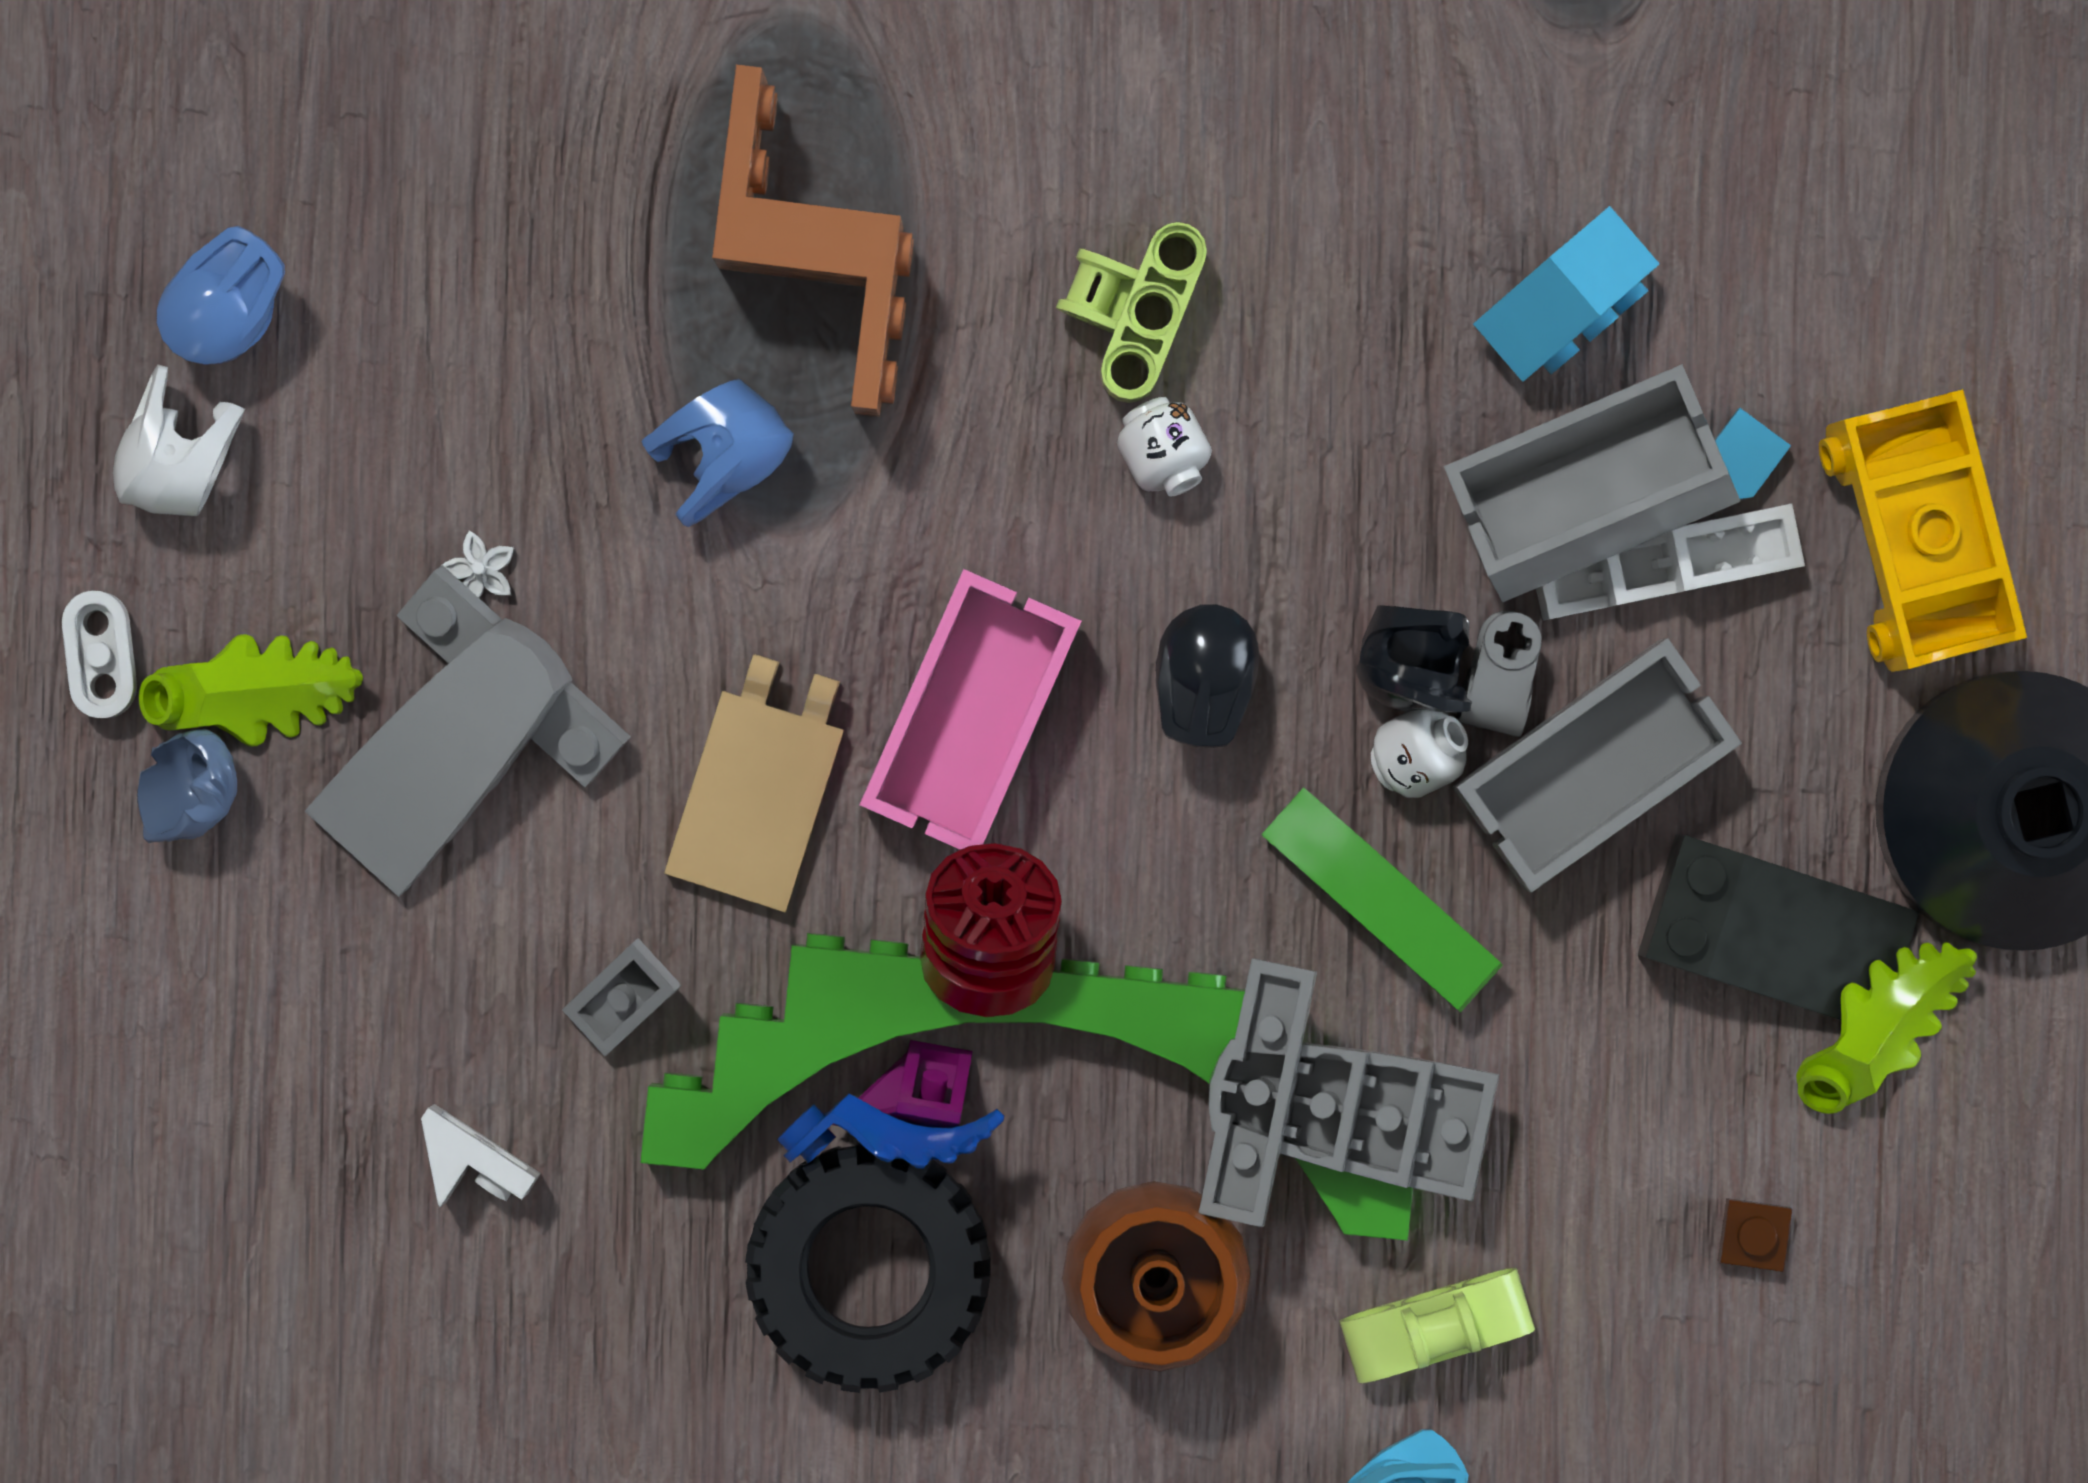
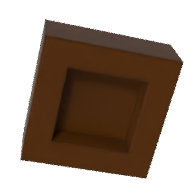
(1754, 1234)

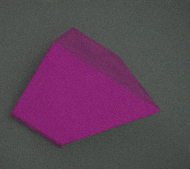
(923, 1086)

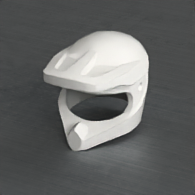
(162, 469)

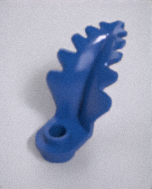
(883, 1134)

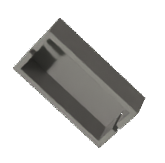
(1591, 483)
(1596, 765)

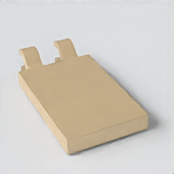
(757, 791)

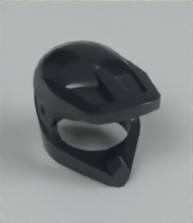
(1414, 659)
(1205, 675)

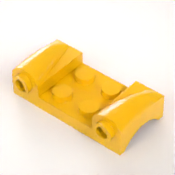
(1926, 531)

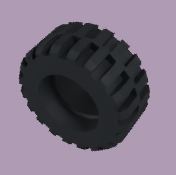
(851, 1353)

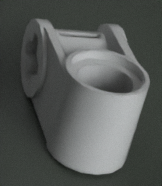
(1499, 684)

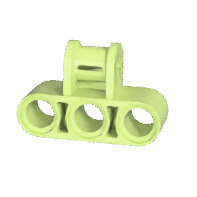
(1119, 294)
(1437, 1325)

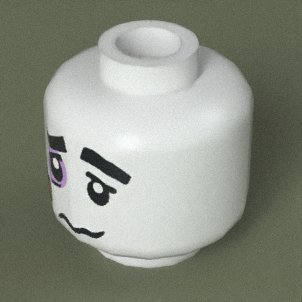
(1164, 446)

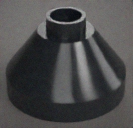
(1953, 817)

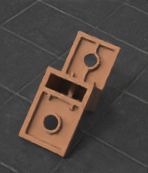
(811, 240)

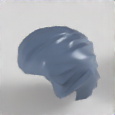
(187, 787)

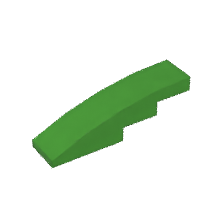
(1382, 899)

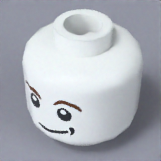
(1419, 752)

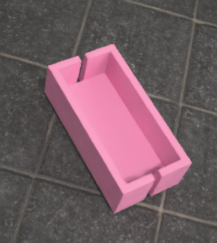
(970, 712)

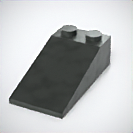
(1769, 927)

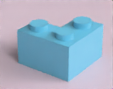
(1569, 297)

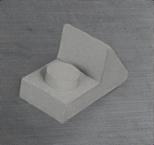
(621, 997)

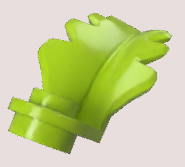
(250, 689)
(1882, 1025)

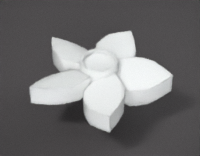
(482, 567)

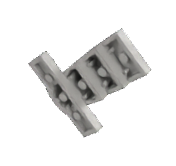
(459, 735)
(1333, 1107)

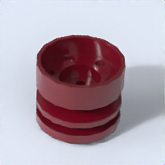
(990, 930)

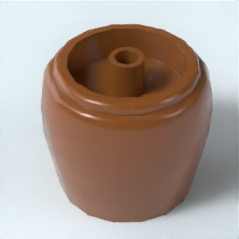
(1165, 1321)

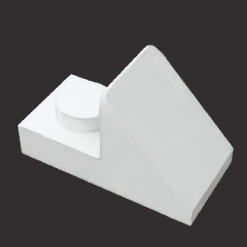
(456, 1147)

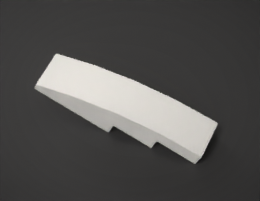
(1680, 562)

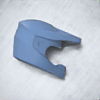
(221, 298)
(739, 442)

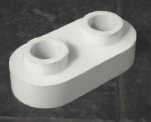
(94, 655)

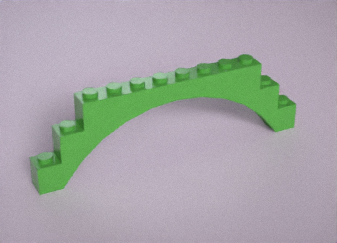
(859, 998)

